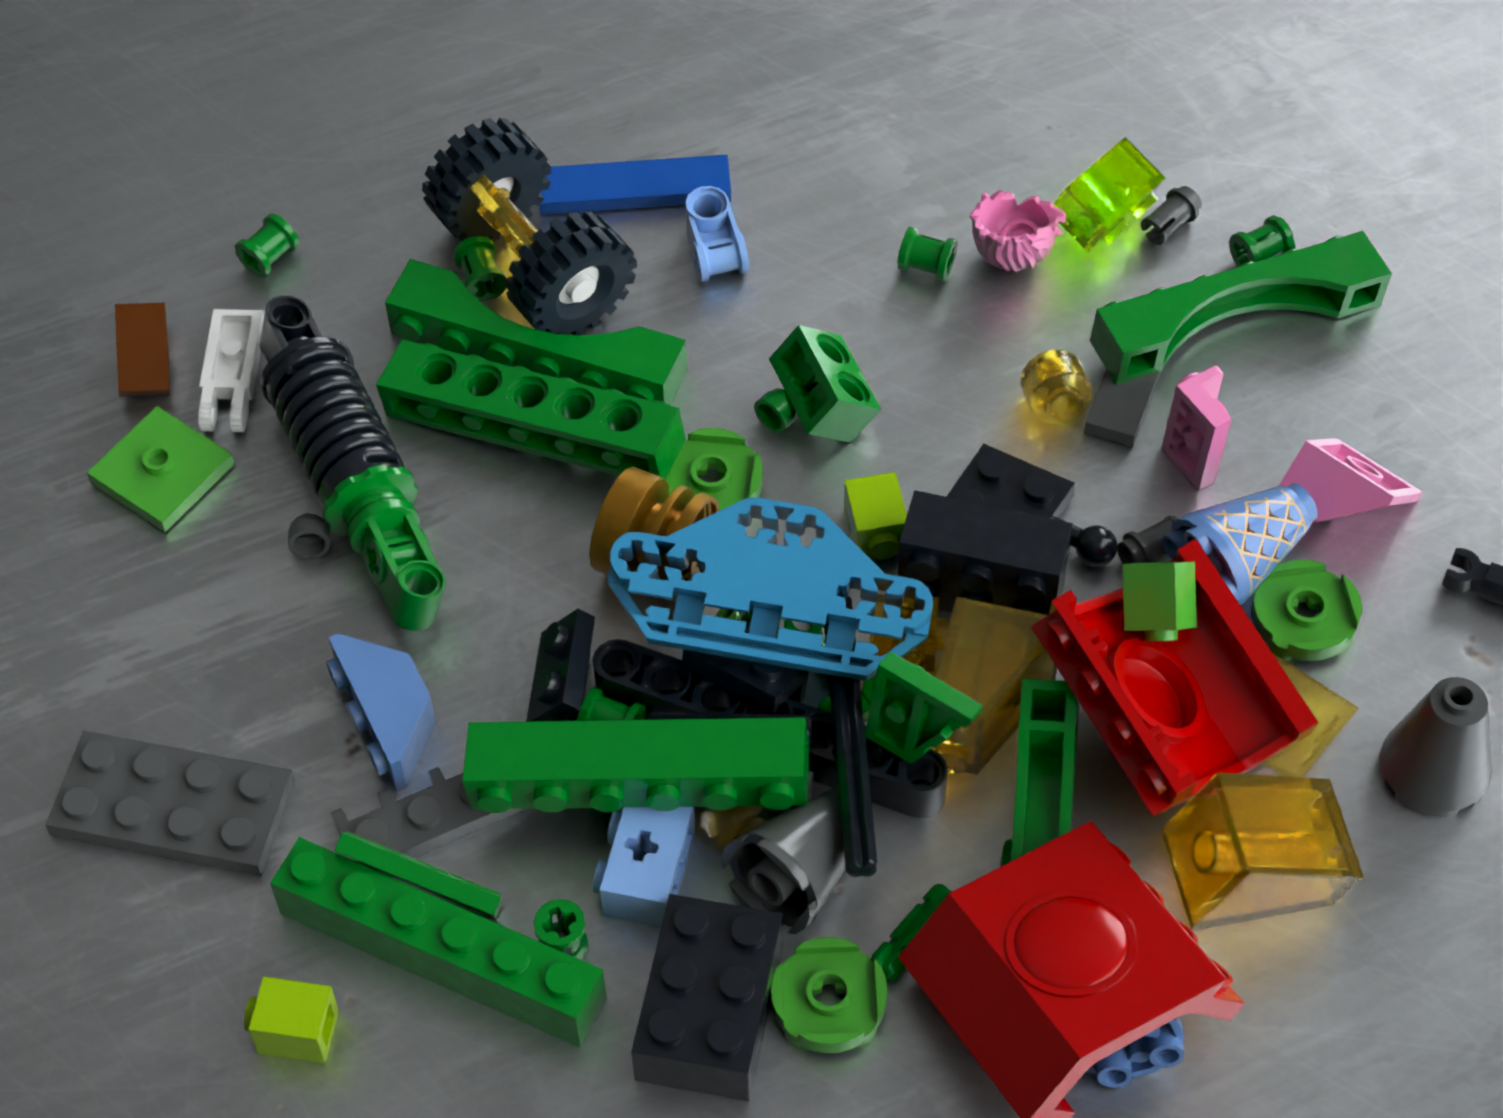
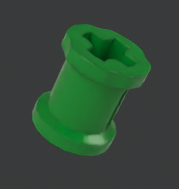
(1262, 243)
(267, 245)
(927, 254)
(480, 267)
(597, 708)
(570, 922)

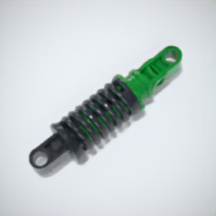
(349, 459)

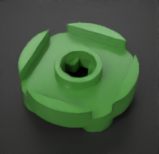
(724, 452)
(1302, 637)
(824, 1027)

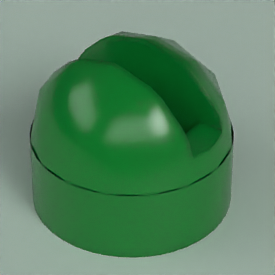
(775, 410)

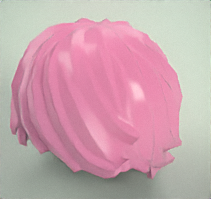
(1015, 234)

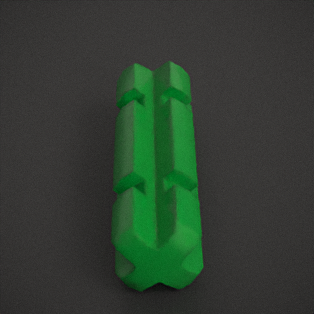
(888, 952)

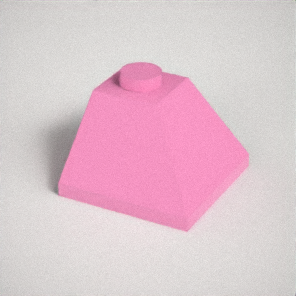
(1345, 480)

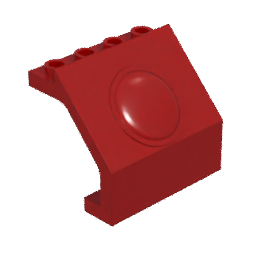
(1178, 705)
(1061, 967)

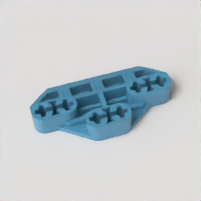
(775, 583)

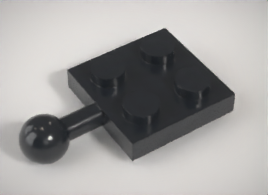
(1018, 486)

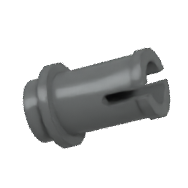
(1180, 207)
(1145, 545)

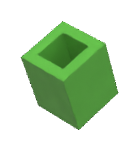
(1159, 598)

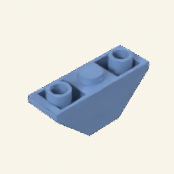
(386, 702)

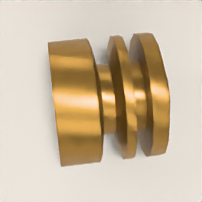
(643, 504)

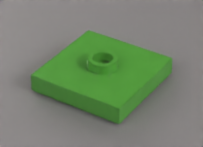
(161, 468)

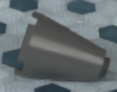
(1440, 750)
(790, 861)

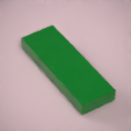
(419, 874)

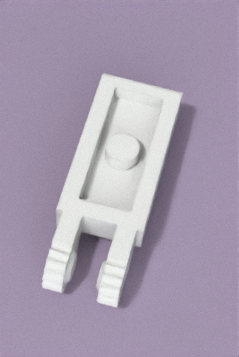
(230, 366)

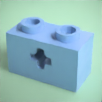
(637, 888)

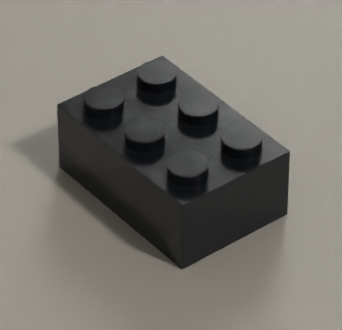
(983, 553)
(708, 997)

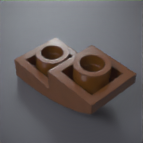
(142, 349)

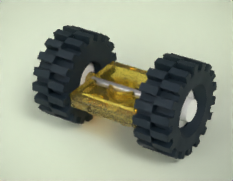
(487, 190)

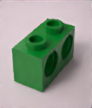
(824, 384)

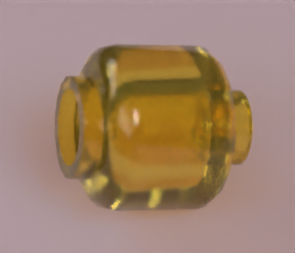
(1056, 387)

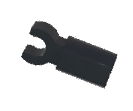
(1479, 576)

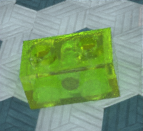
(1108, 194)

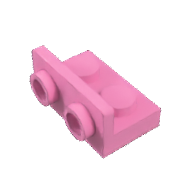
(1197, 427)

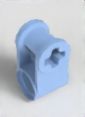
(714, 234)

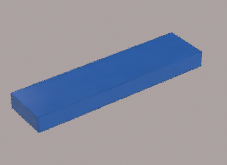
(632, 183)

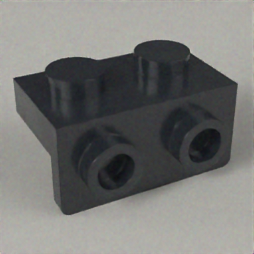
(561, 669)
(754, 681)

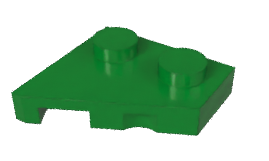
(914, 709)

